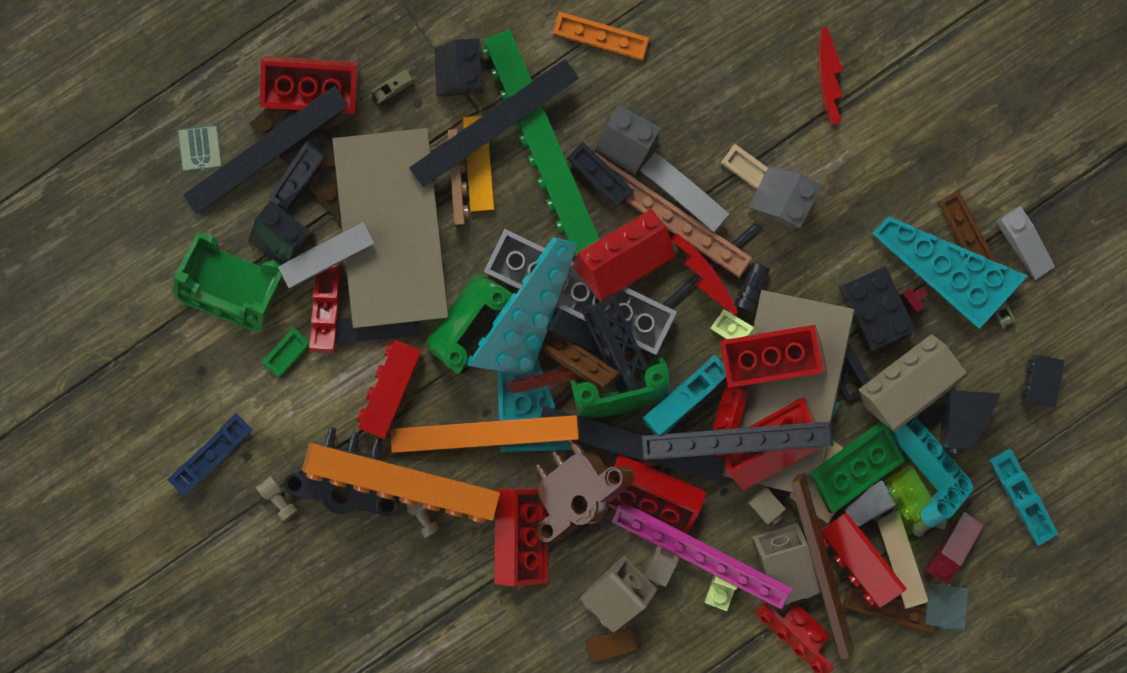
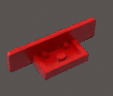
(730, 409)
(799, 632)

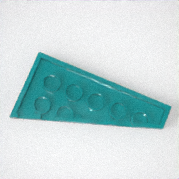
(960, 276)
(524, 320)
(525, 406)

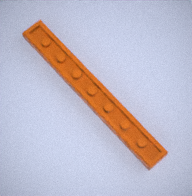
(485, 433)

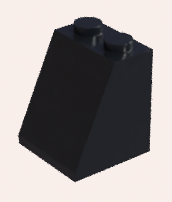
(459, 68)
(279, 234)
(964, 418)

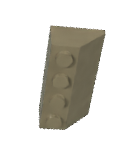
(912, 383)

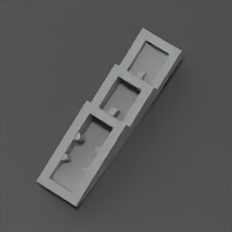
(685, 192)
(326, 255)

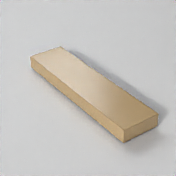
(902, 559)

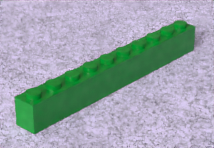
(542, 143)

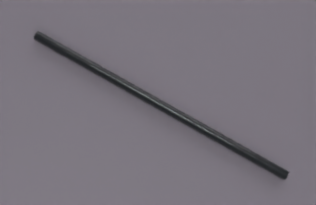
(674, 299)

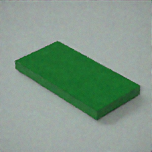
(857, 467)

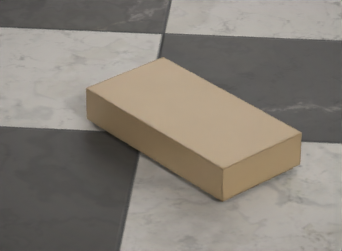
(744, 166)

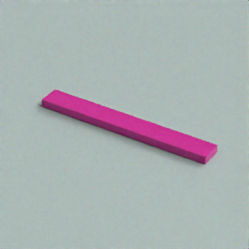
(702, 555)

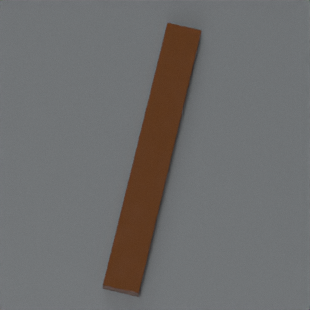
(822, 565)

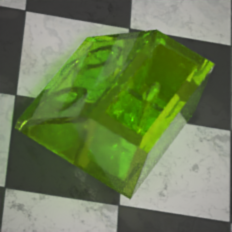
(909, 492)

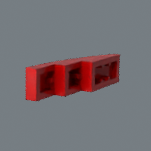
(828, 68)
(709, 280)
(325, 310)

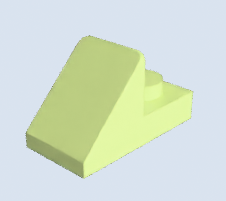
(730, 326)
(720, 593)

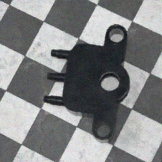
(325, 491)

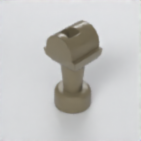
(272, 490)
(422, 515)

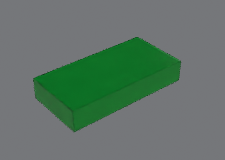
(286, 352)

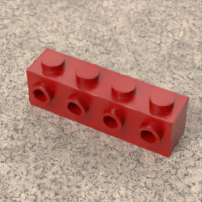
(389, 389)

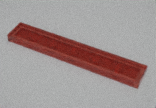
(551, 377)

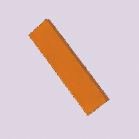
(601, 36)

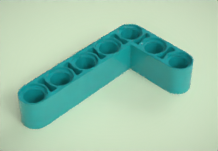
(939, 469)

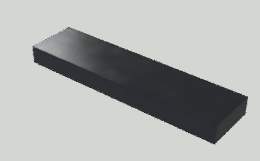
(347, 333)

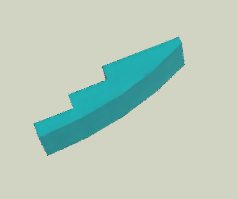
(1023, 497)

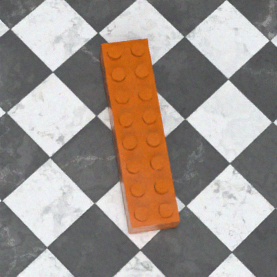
(400, 481)

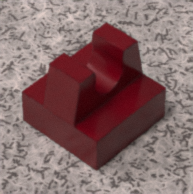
(912, 300)

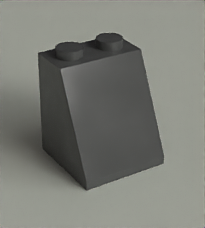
(627, 139)
(784, 196)

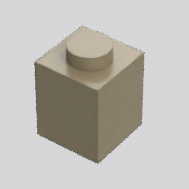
(767, 506)
(661, 566)

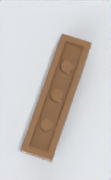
(459, 189)

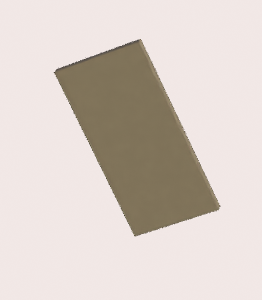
(403, 270)
(818, 390)

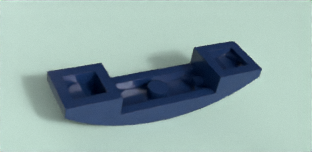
(210, 455)

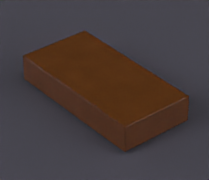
(611, 644)

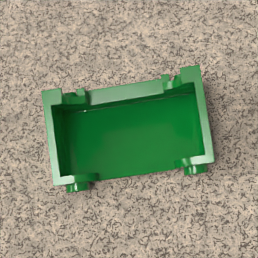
(226, 284)
(444, 338)
(611, 403)

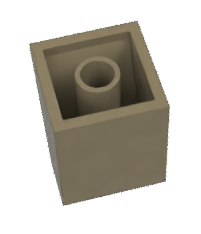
(787, 559)
(618, 594)

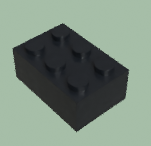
(877, 308)

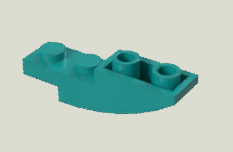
(686, 395)

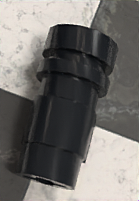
(752, 287)

